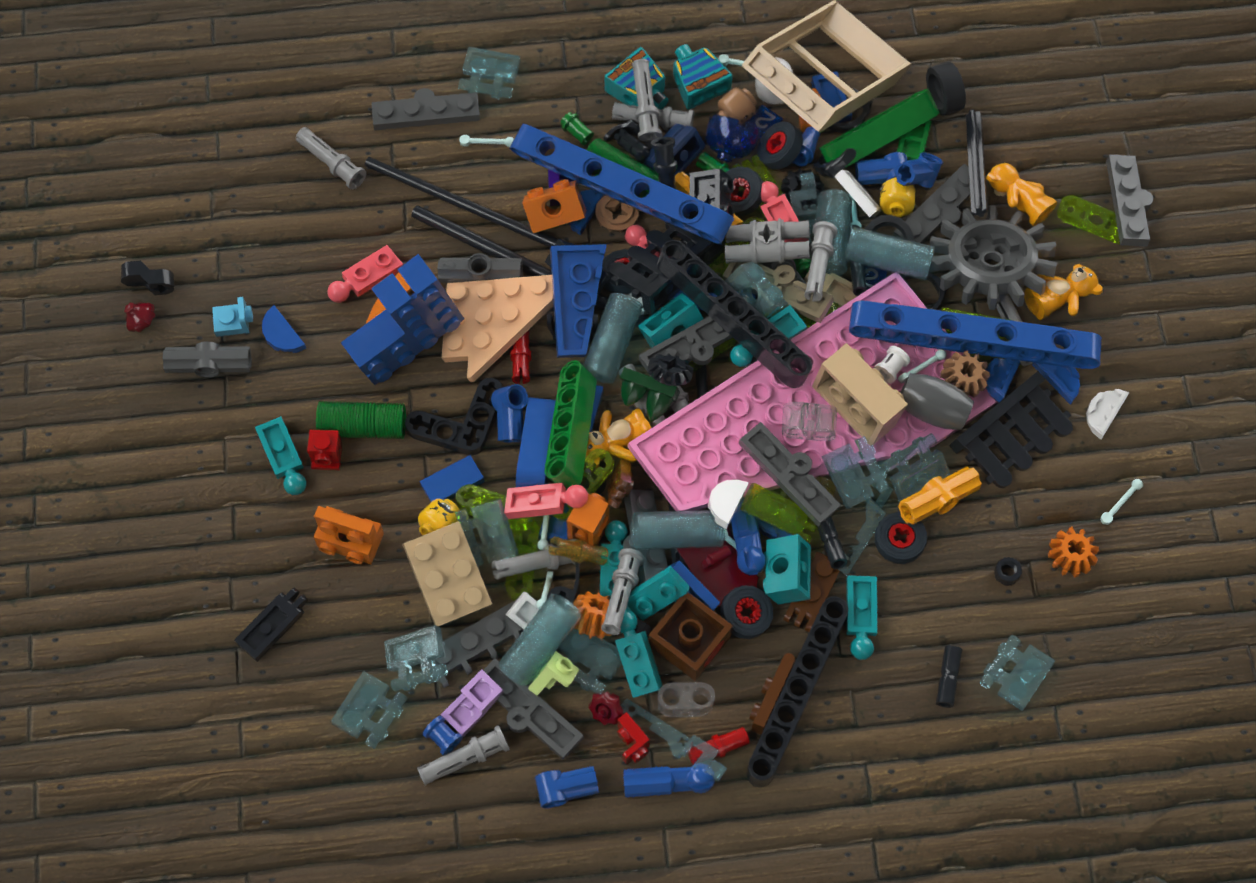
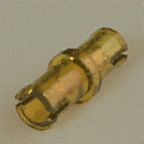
(578, 551)

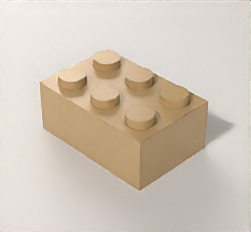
(859, 394)
(447, 574)

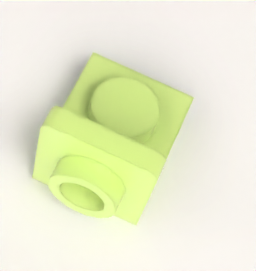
(556, 669)

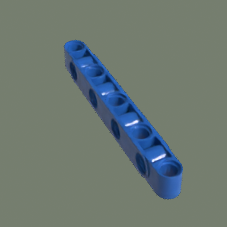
(622, 184)
(976, 334)

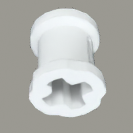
(892, 363)

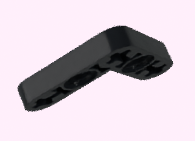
(460, 430)

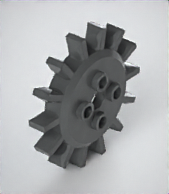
(986, 241)

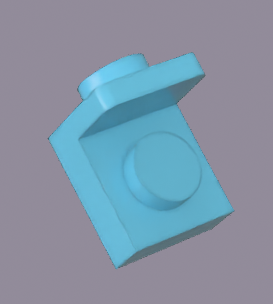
(232, 318)

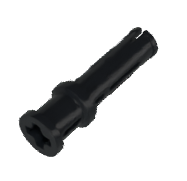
(664, 160)

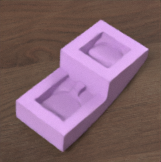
(473, 703)

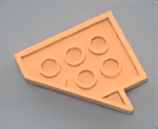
(495, 318)

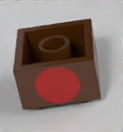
(690, 635)

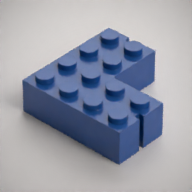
(405, 325)

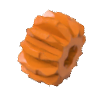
(1073, 542)
(593, 612)

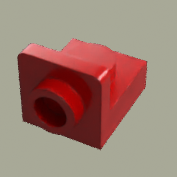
(632, 733)

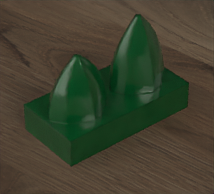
(659, 395)

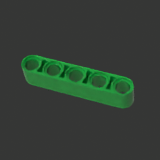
(883, 127)
(570, 425)

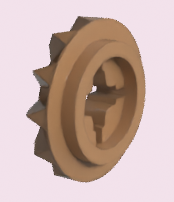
(604, 214)

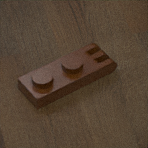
(620, 483)
(821, 583)
(772, 691)

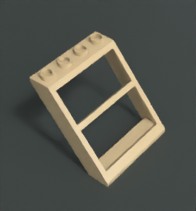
(849, 34)

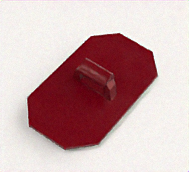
(717, 568)

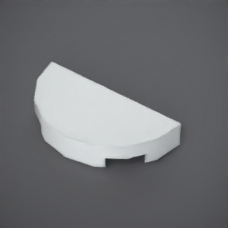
(1103, 410)
(725, 500)

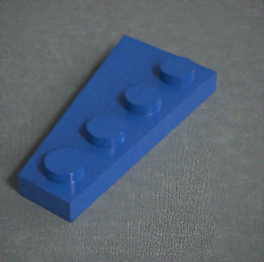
(575, 288)

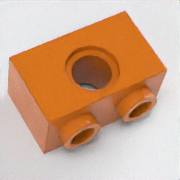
(543, 217)
(589, 520)

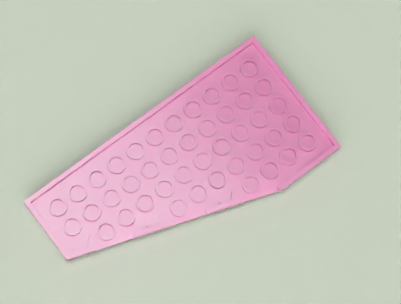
(701, 441)

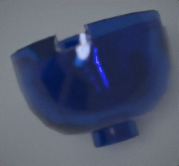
(730, 138)

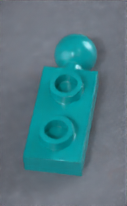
(785, 321)
(282, 454)
(615, 533)
(657, 593)
(862, 614)
(637, 658)

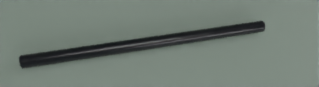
(490, 248)

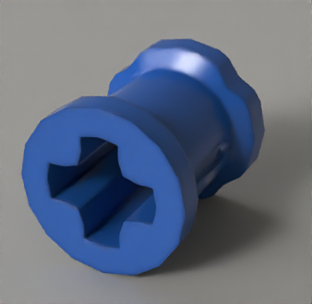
(442, 735)

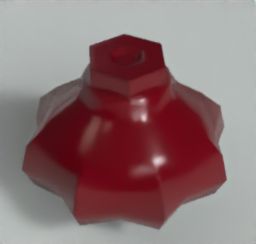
(139, 316)
(606, 708)

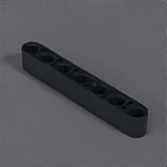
(737, 326)
(796, 704)

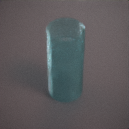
(836, 208)
(901, 255)
(615, 330)
(669, 530)
(541, 639)

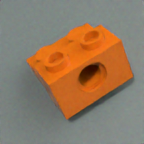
(363, 535)

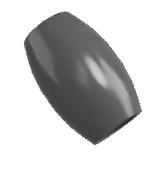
(936, 401)

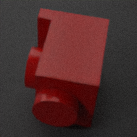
(324, 449)

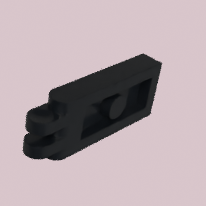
(271, 624)

